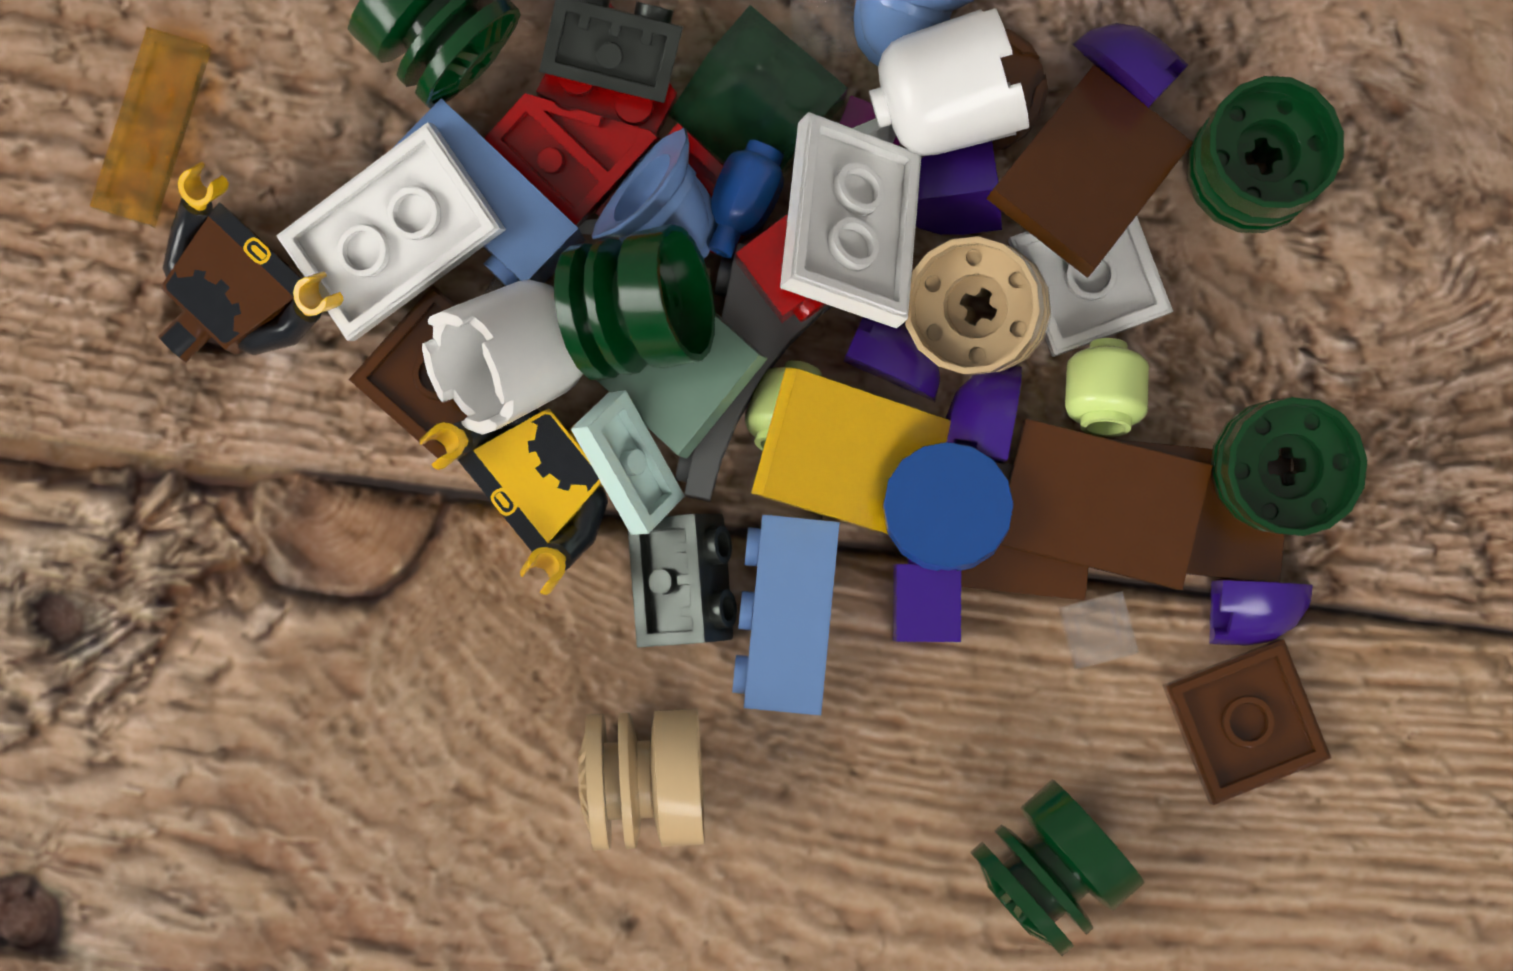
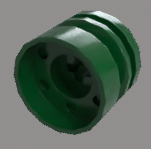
(442, 40)
(1281, 126)
(634, 303)
(1326, 471)
(1057, 867)

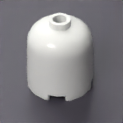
(949, 86)
(500, 355)

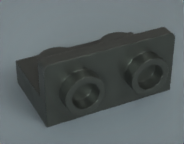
(613, 46)
(682, 581)

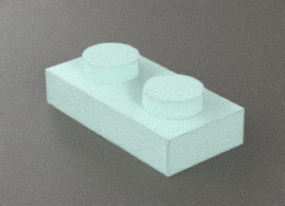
(628, 462)

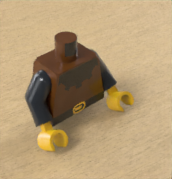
(231, 280)

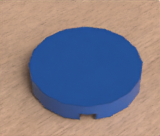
(947, 507)

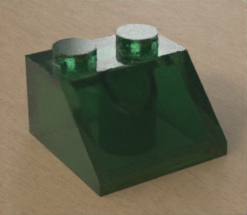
(755, 89)

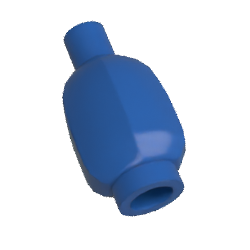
(745, 194)

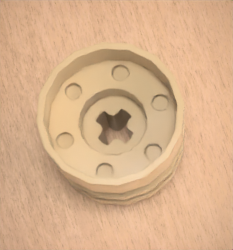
(944, 322)
(643, 779)

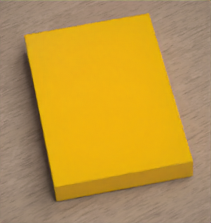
(838, 448)

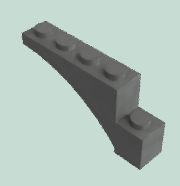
(758, 324)

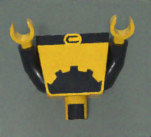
(537, 484)

